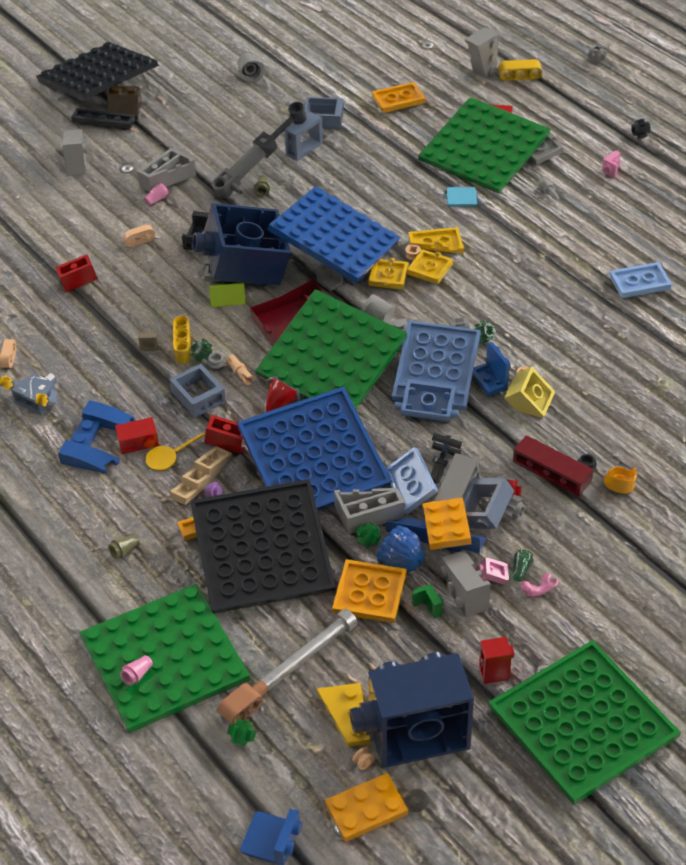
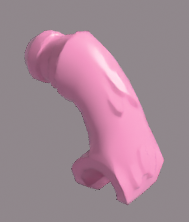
(533, 590)

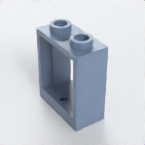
(326, 105)
(293, 144)
(197, 405)
(500, 494)

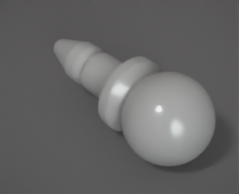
(547, 188)

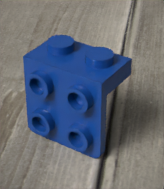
(493, 374)
(271, 836)

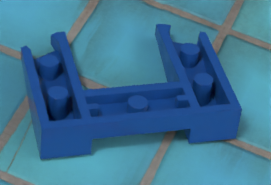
(78, 450)

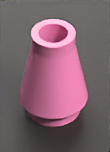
(157, 193)
(135, 670)

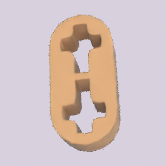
(138, 235)
(8, 353)

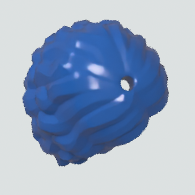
(401, 549)

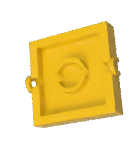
(429, 266)
(389, 274)

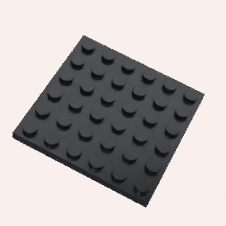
(96, 70)
(261, 546)

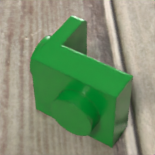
(430, 598)

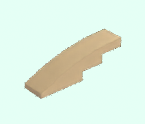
(203, 472)

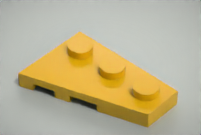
(438, 240)
(338, 702)

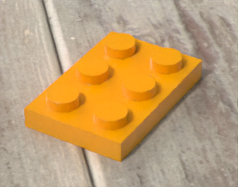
(398, 97)
(446, 523)
(366, 807)

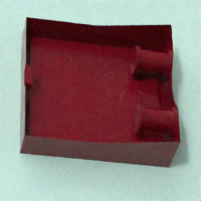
(276, 314)

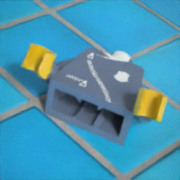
(33, 392)

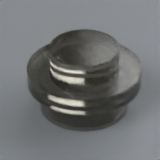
(416, 800)

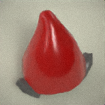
(280, 394)

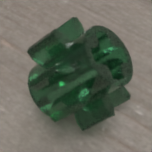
(487, 331)
(201, 349)

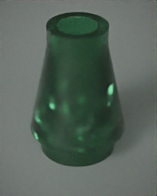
(521, 564)

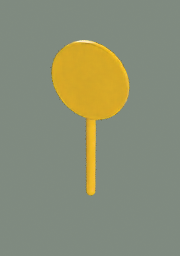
(164, 457)

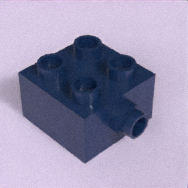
(242, 246)
(417, 709)

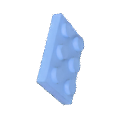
(640, 280)
(412, 479)

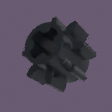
(640, 128)

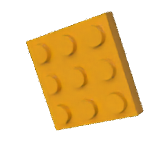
(370, 590)

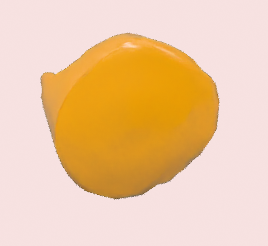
(620, 480)

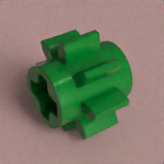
(368, 534)
(241, 732)

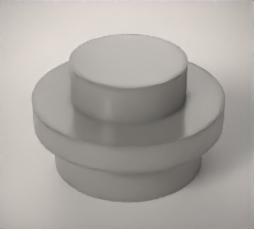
(216, 360)

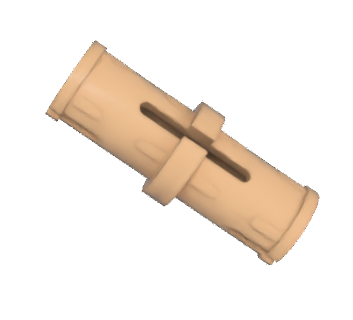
(239, 370)

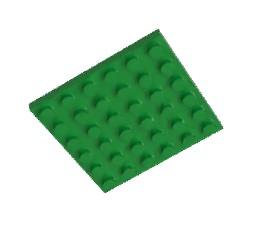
(484, 144)
(331, 349)
(187, 653)
(583, 721)

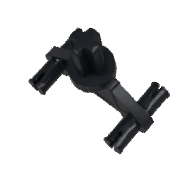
(445, 449)

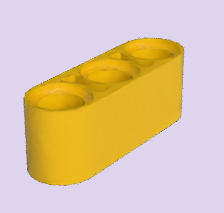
(520, 70)
(181, 339)

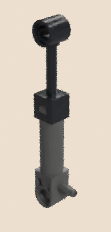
(264, 146)

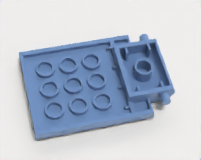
(435, 370)

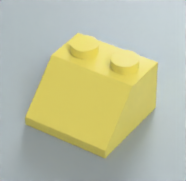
(529, 393)

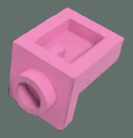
(611, 164)
(493, 570)

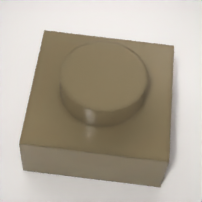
(148, 341)

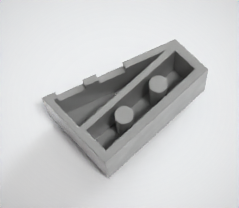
(483, 52)
(74, 151)
(166, 169)
(458, 477)
(372, 506)
(465, 583)

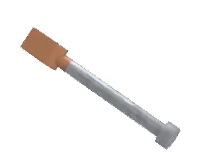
(248, 699)

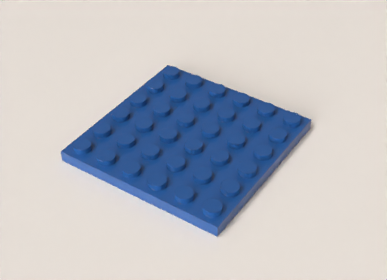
(334, 234)
(316, 442)

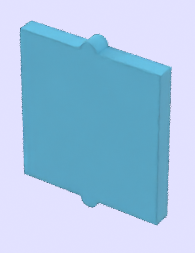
(461, 196)

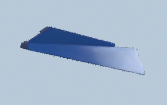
(419, 527)

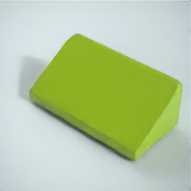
(227, 295)

